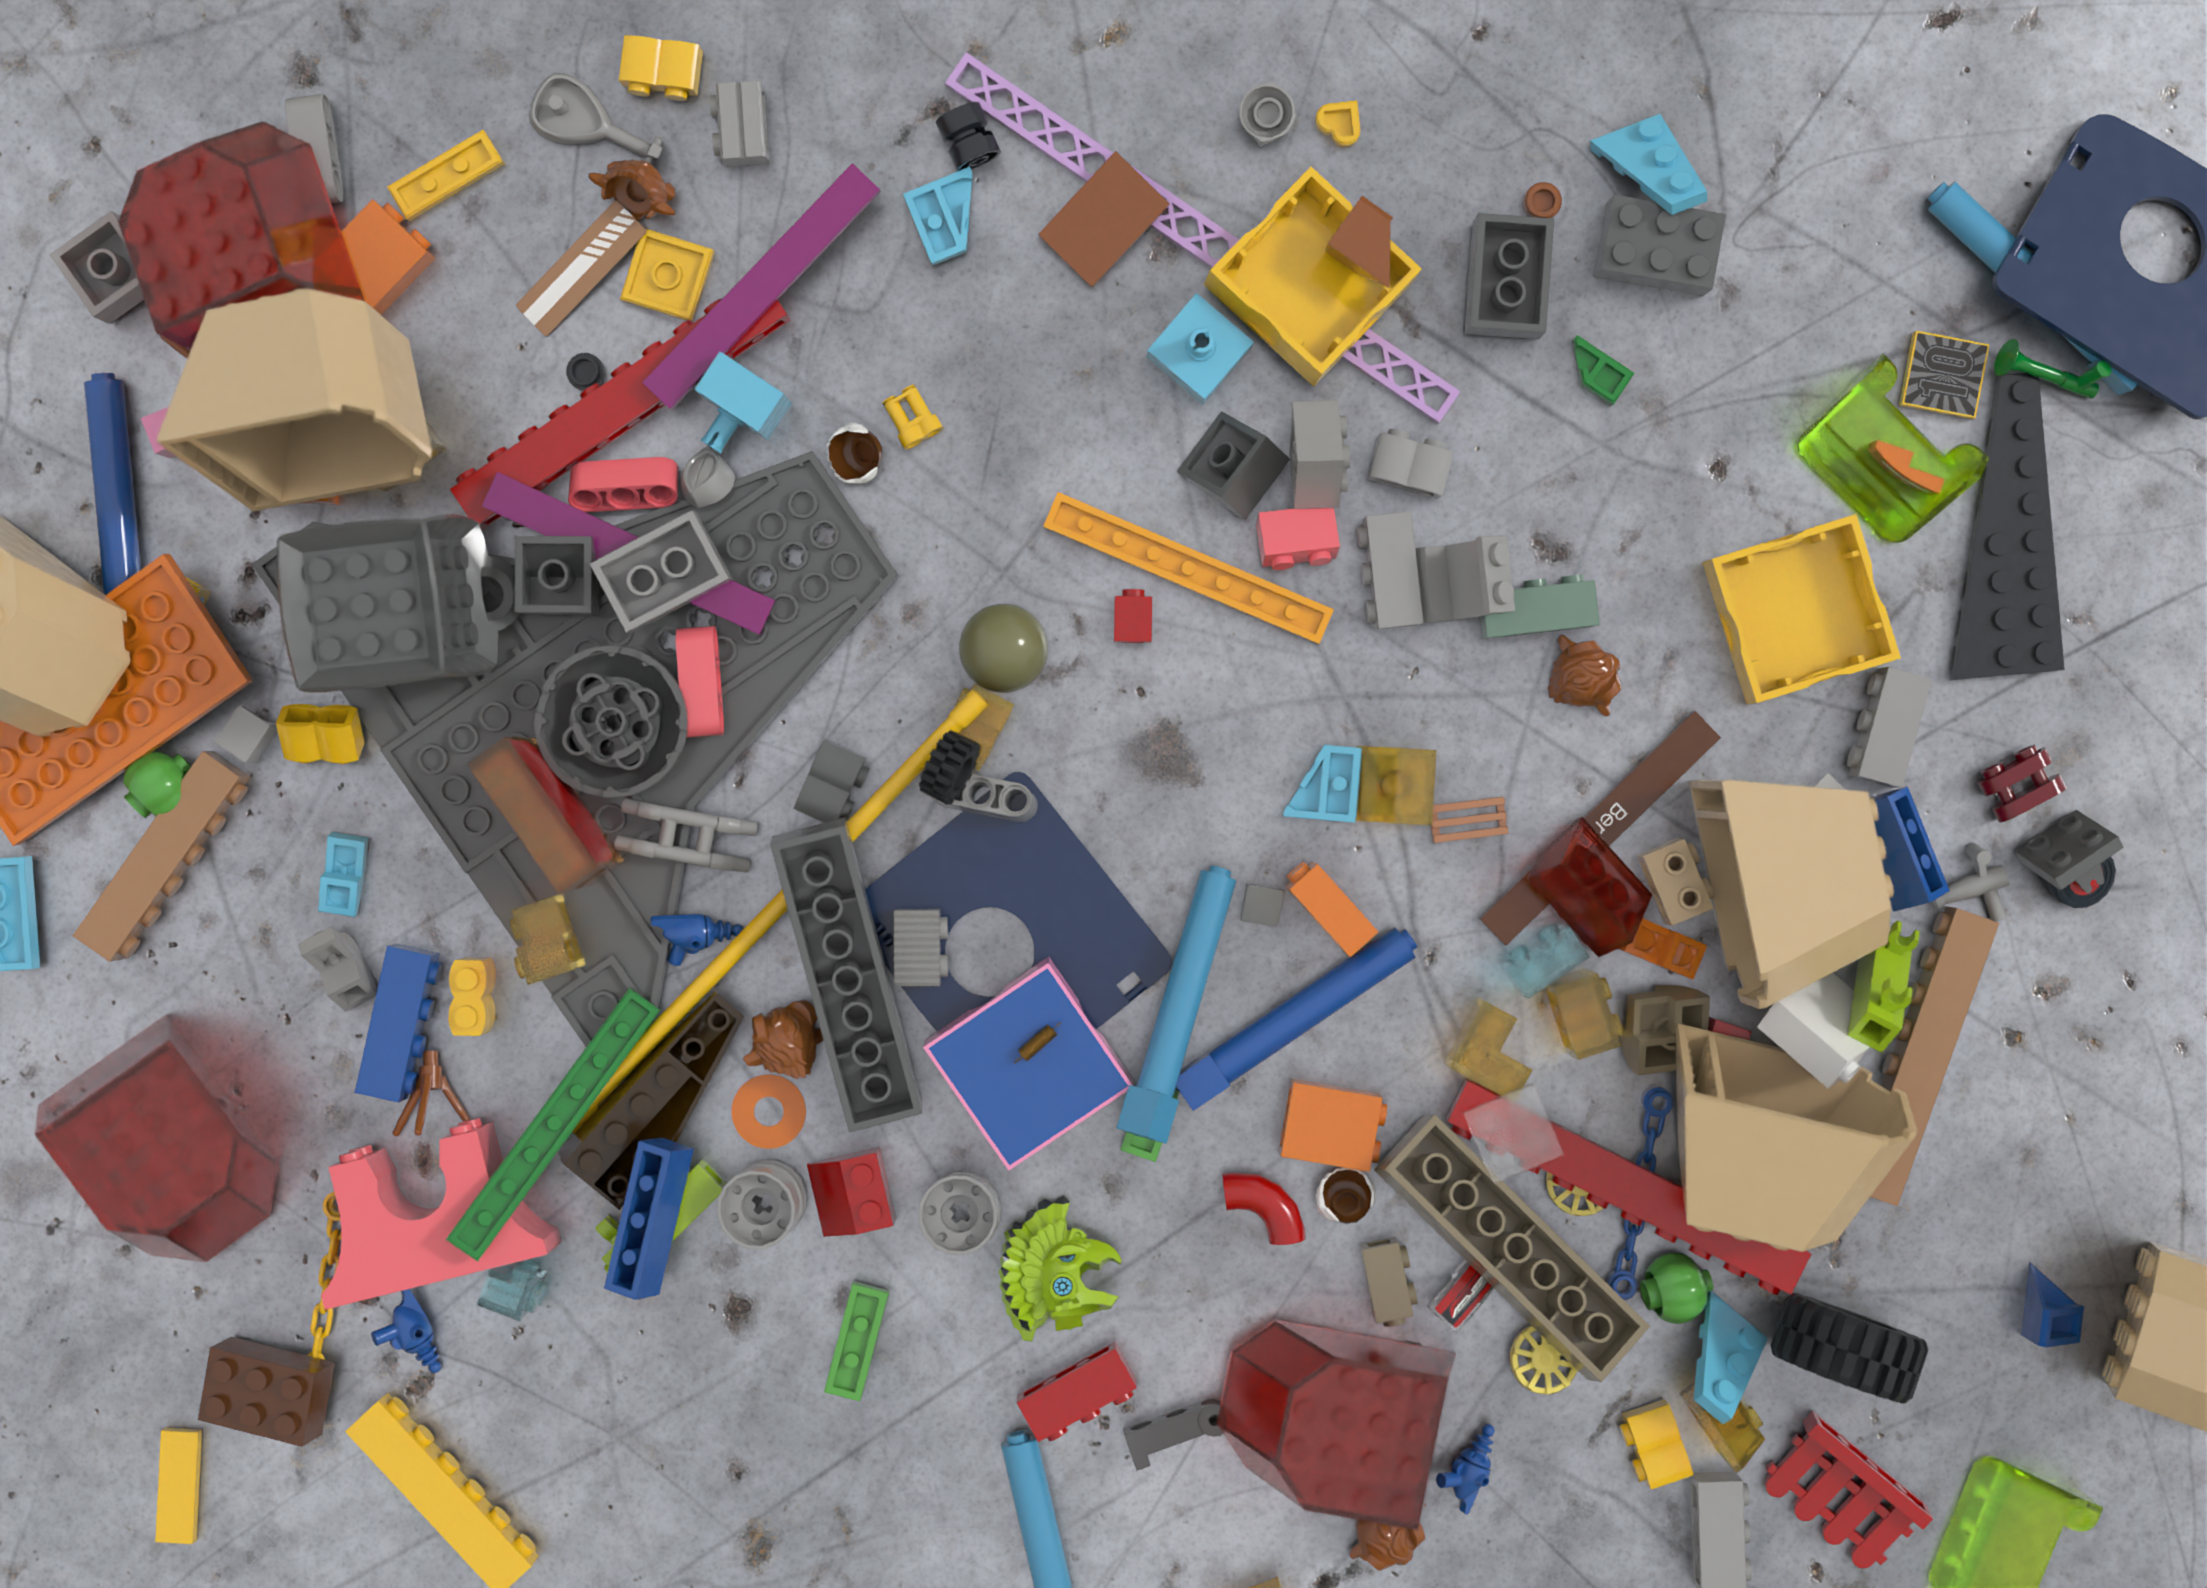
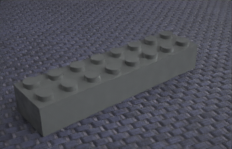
(846, 974)

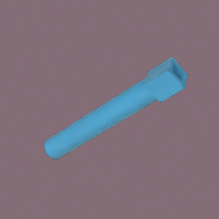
(1991, 243)
(1150, 1104)
(1035, 1511)

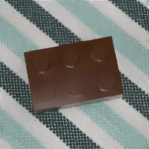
(266, 1391)

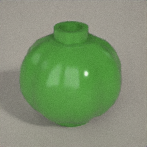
(155, 783)
(1675, 1288)

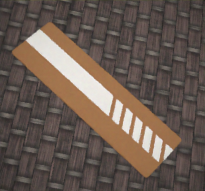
(581, 268)

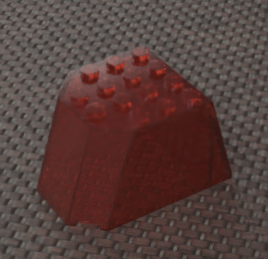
(232, 226)
(160, 1148)
(1338, 1419)

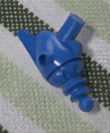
(692, 933)
(410, 1332)
(1470, 1470)

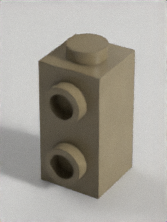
(1386, 1281)

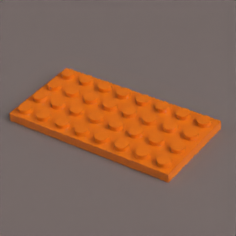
(174, 678)

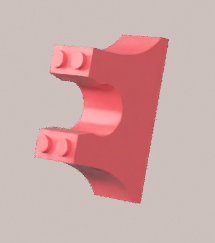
(403, 1246)

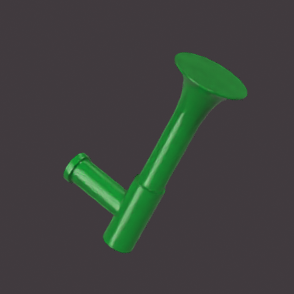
(2011, 359)

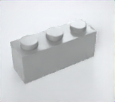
(1391, 570)
(1889, 726)
(1719, 1530)

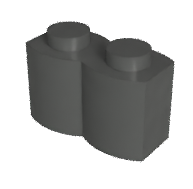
(831, 783)

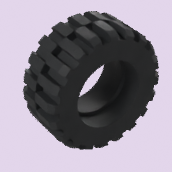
(1849, 1348)

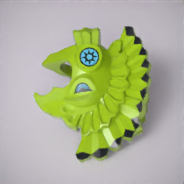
(1044, 1271)

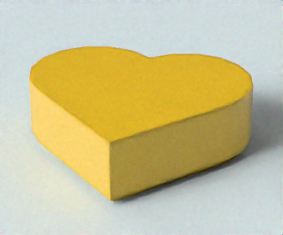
(1340, 122)

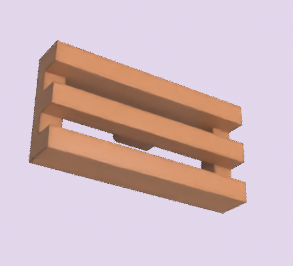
(1500, 816)

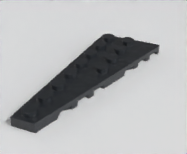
(2011, 582)

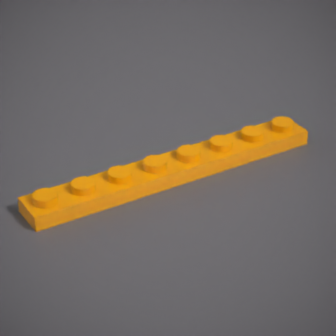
(1188, 568)

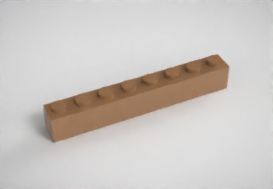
(1933, 1025)

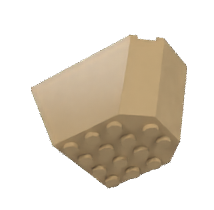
(298, 401)
(56, 639)
(1791, 881)
(1773, 1147)
(2164, 1338)

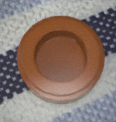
(1542, 200)

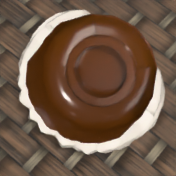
(854, 454)
(1345, 1195)

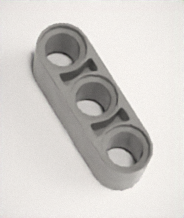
(312, 121)
(999, 801)

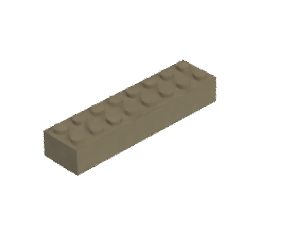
(1512, 1248)

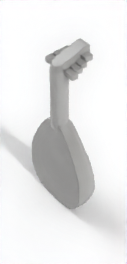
(572, 114)

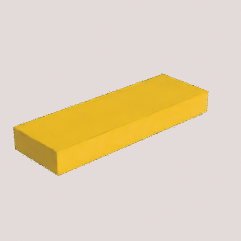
(445, 175)
(178, 1485)

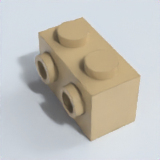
(1676, 881)

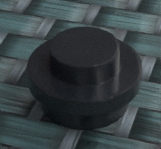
(585, 371)

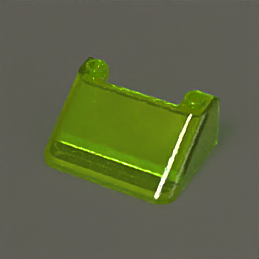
(1838, 452)
(2007, 1527)

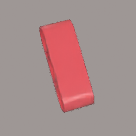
(623, 484)
(700, 679)

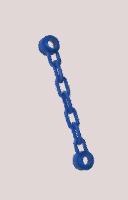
(1619, 1273)

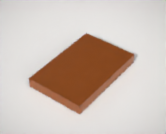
(1104, 219)

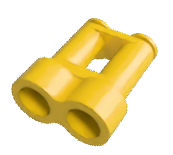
(917, 430)

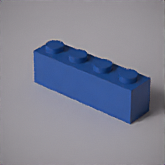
(398, 1023)
(648, 1218)

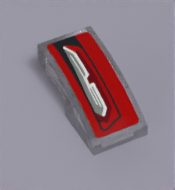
(1460, 1297)

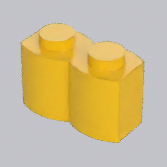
(660, 67)
(320, 733)
(471, 986)
(1656, 1444)

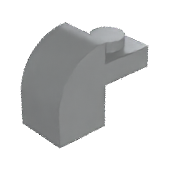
(341, 966)

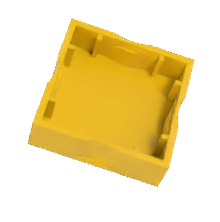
(1297, 292)
(1801, 609)

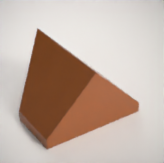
(1364, 242)

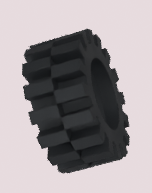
(949, 767)

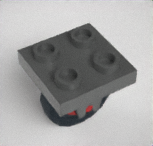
(2074, 859)

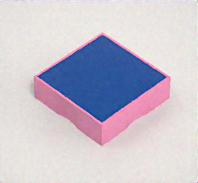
(1036, 1100)

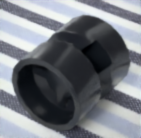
(966, 133)

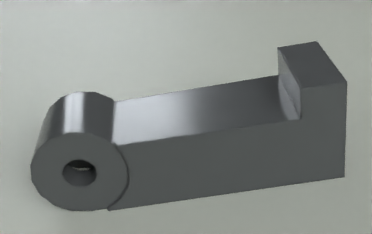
(1171, 1430)

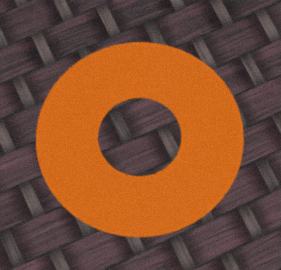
(768, 1136)

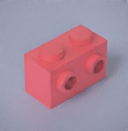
(1297, 537)

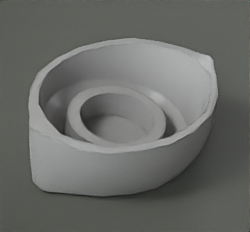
(1267, 112)
(706, 478)

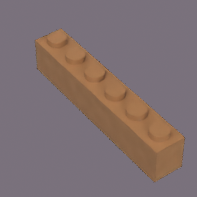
(162, 857)

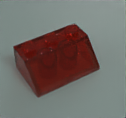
(1591, 888)

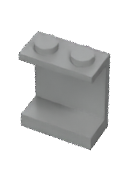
(1465, 579)

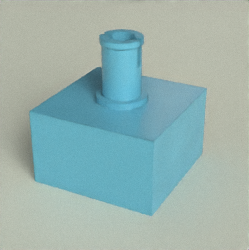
(1199, 349)
(741, 401)

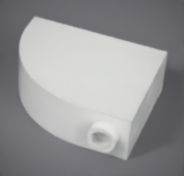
(1815, 1029)

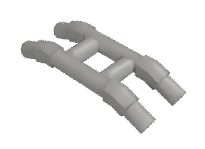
(670, 818)

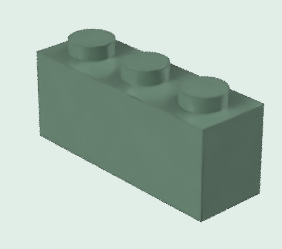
(1546, 609)

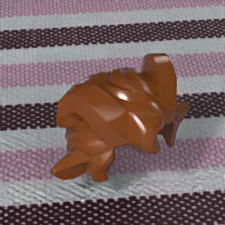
(636, 187)
(1584, 675)
(785, 1040)
(1385, 1544)

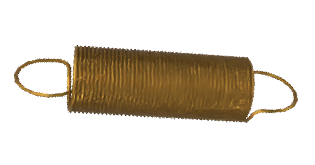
(1037, 1042)

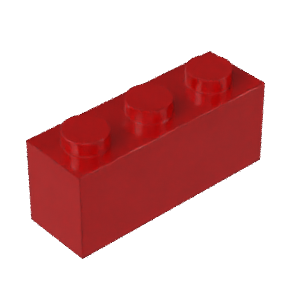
(1077, 1393)

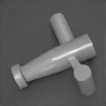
(1983, 882)

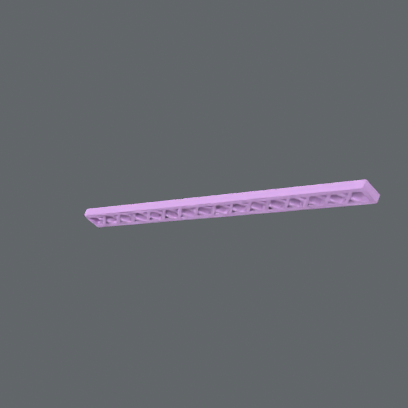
(1186, 212)

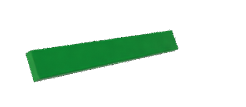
(552, 1125)

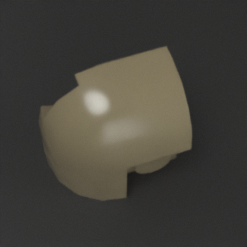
(1652, 1025)

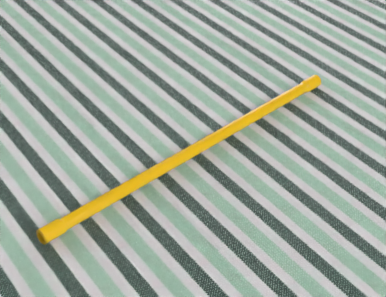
(958, 719)

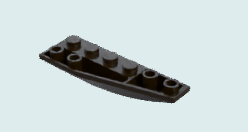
(652, 1099)

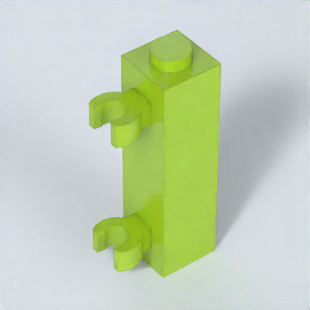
(1882, 990)
(701, 1189)

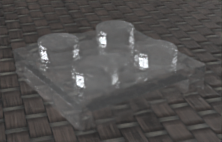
(1513, 1133)

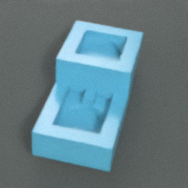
(343, 874)

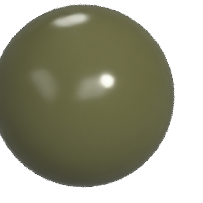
(1003, 648)

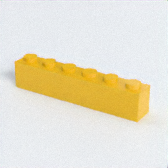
(443, 1493)

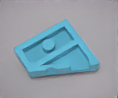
(943, 214)
(1329, 787)

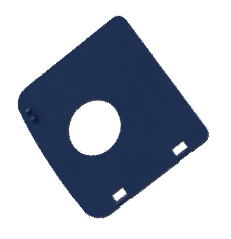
(2082, 278)
(1045, 881)

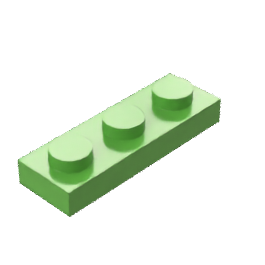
(856, 1341)

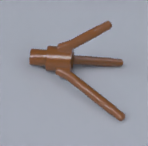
(429, 1079)

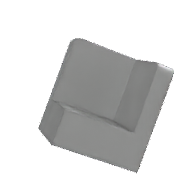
(246, 735)

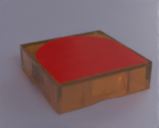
(545, 814)

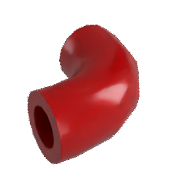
(1267, 1201)

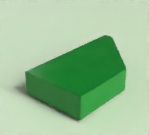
(1599, 371)

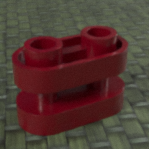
(2030, 763)

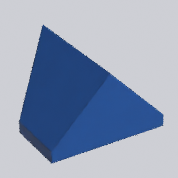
(2049, 1313)

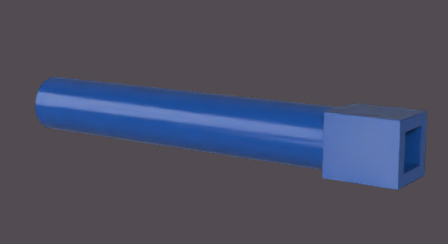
(112, 479)
(1295, 1016)

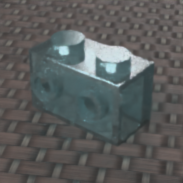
(1544, 960)
(514, 1289)

